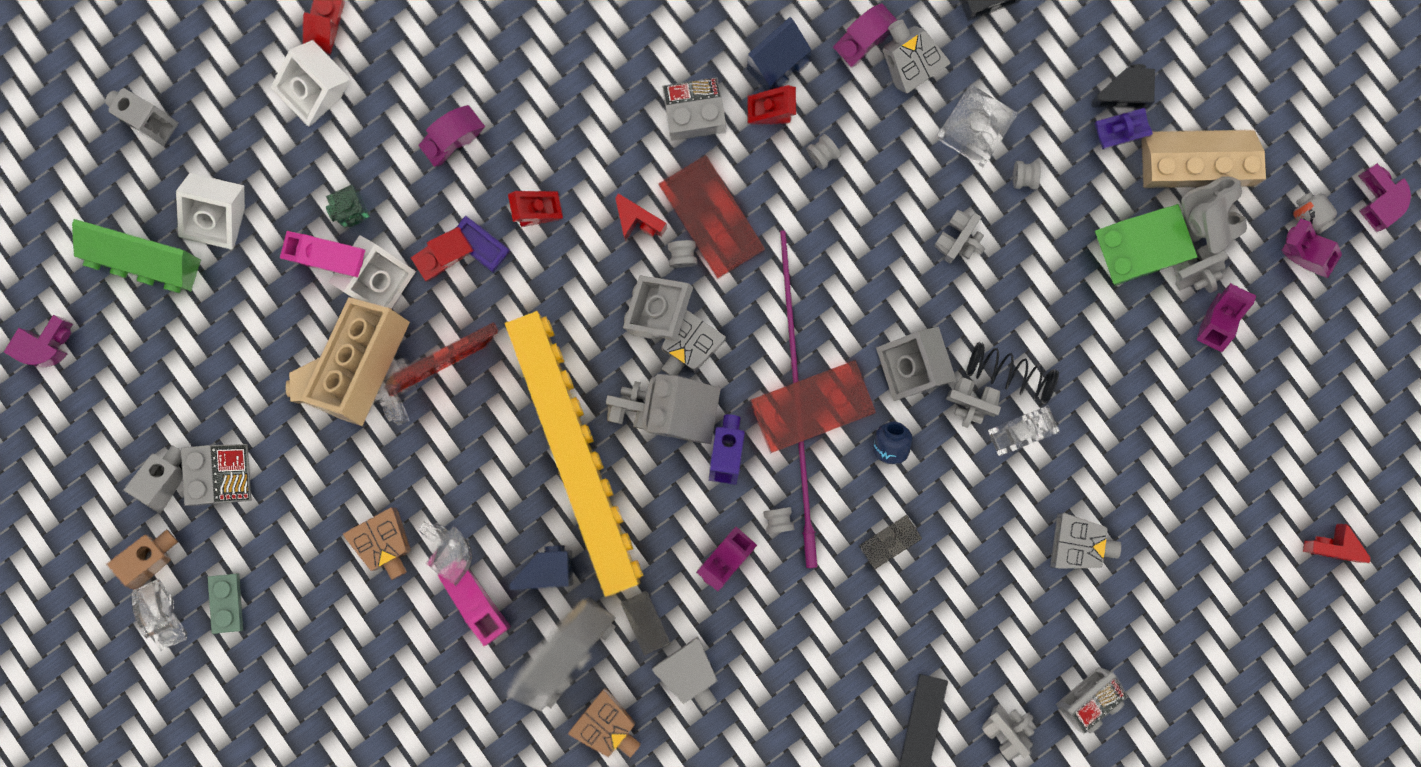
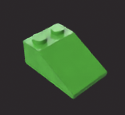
(1145, 244)

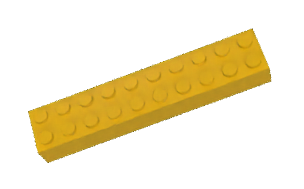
(572, 453)

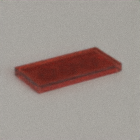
(711, 217)
(441, 359)
(812, 406)

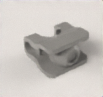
(1208, 215)

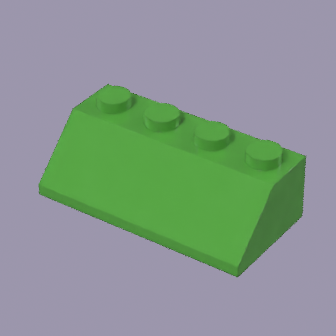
(134, 256)

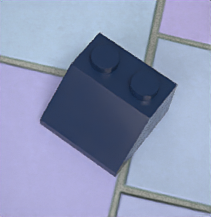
(779, 56)
(546, 570)

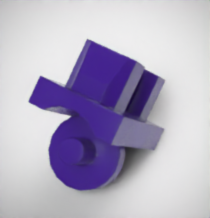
(1123, 128)

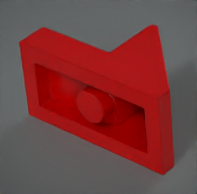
(322, 23)
(772, 106)
(534, 207)
(631, 214)
(442, 253)
(1343, 547)

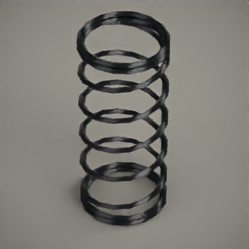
(1051, 377)

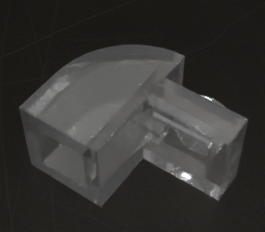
(394, 408)
(1023, 430)
(453, 553)
(155, 615)

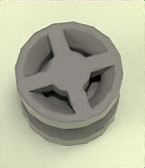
(823, 151)
(1026, 175)
(682, 254)
(778, 520)

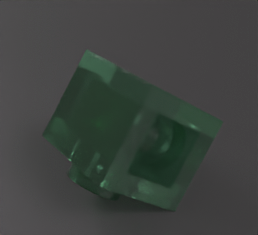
(346, 207)

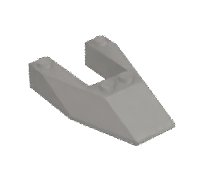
(560, 654)

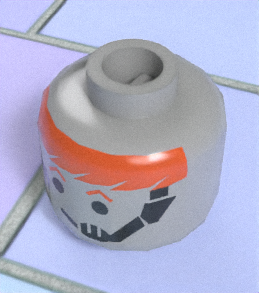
(1316, 210)

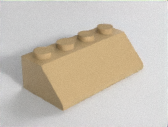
(1202, 157)
(355, 360)

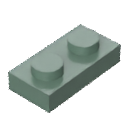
(225, 603)

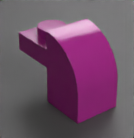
(864, 34)
(450, 132)
(1390, 201)
(1310, 250)
(1224, 316)
(41, 350)
(726, 559)

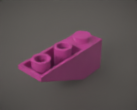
(322, 254)
(477, 608)

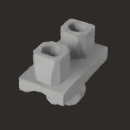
(951, 246)
(1201, 274)
(986, 404)
(618, 406)
(1014, 727)

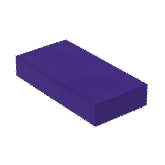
(486, 248)

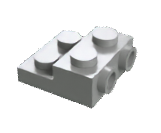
(657, 308)

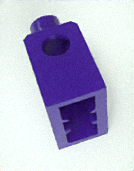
(726, 460)

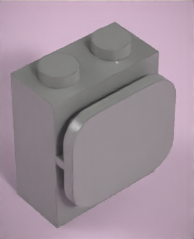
(680, 408)

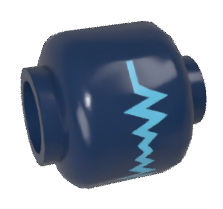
(892, 443)

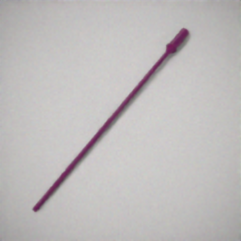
(808, 533)

